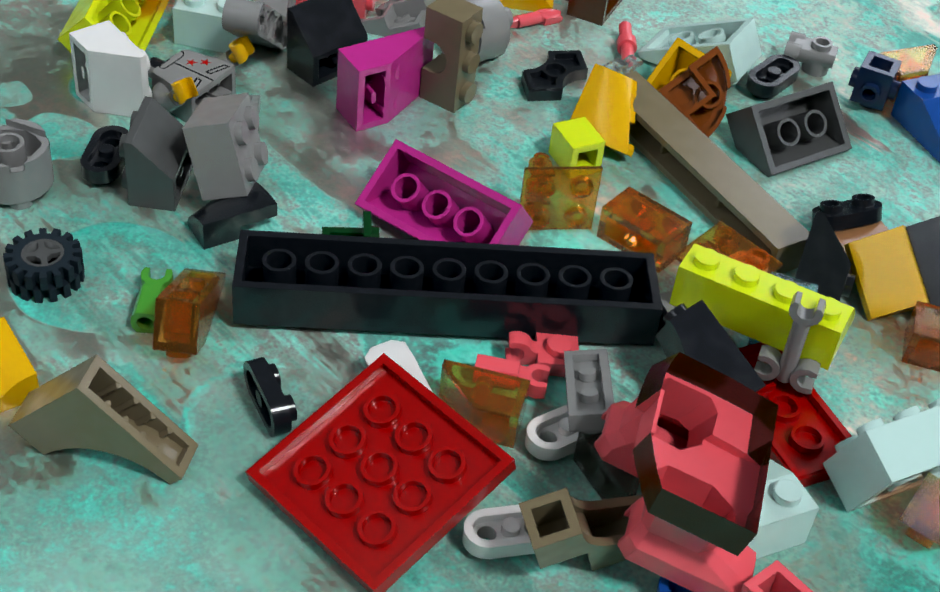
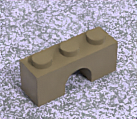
(457, 31)

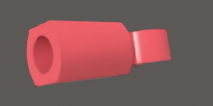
(533, 372)

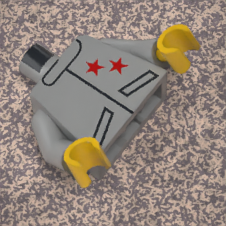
(191, 76)

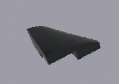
(222, 218)

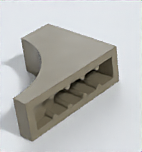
(104, 413)

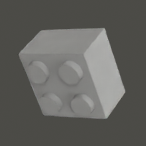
(225, 146)

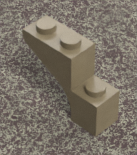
(572, 527)

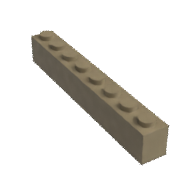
(712, 177)

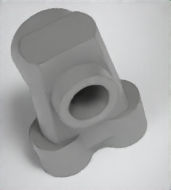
(815, 53)

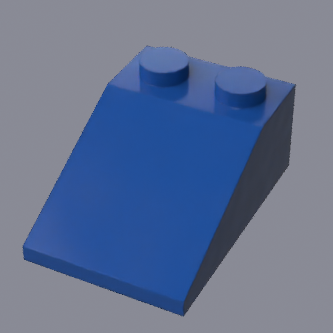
(919, 111)

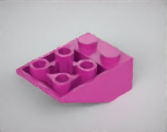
(380, 77)

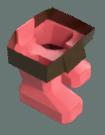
(701, 471)

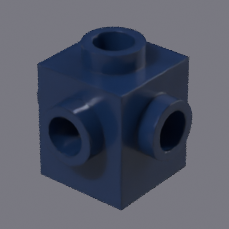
(875, 81)

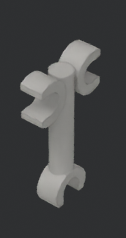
(787, 366)

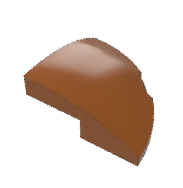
(701, 91)

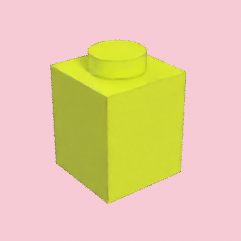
(576, 143)

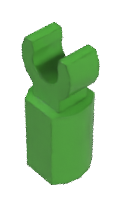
(144, 309)

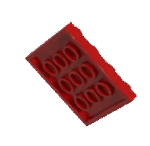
(381, 473)

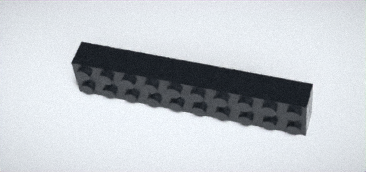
(444, 287)

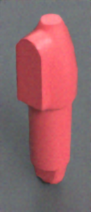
(542, 16)

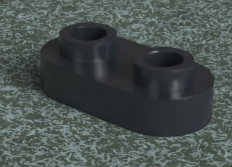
(772, 76)
(101, 157)
(851, 213)
(265, 391)

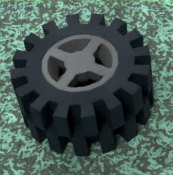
(44, 265)

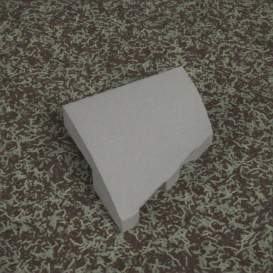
(397, 17)

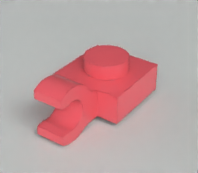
(545, 350)

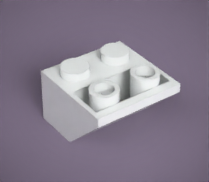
(109, 69)

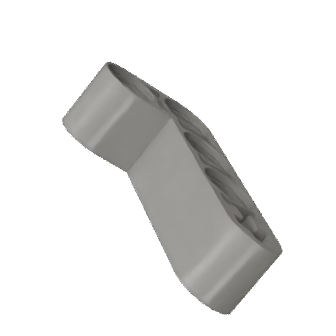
(259, 20)

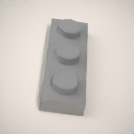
(587, 389)

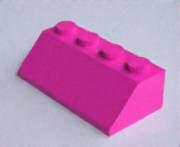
(439, 202)

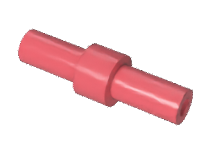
(626, 40)

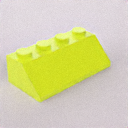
(133, 17)
(758, 303)

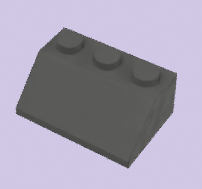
(791, 130)

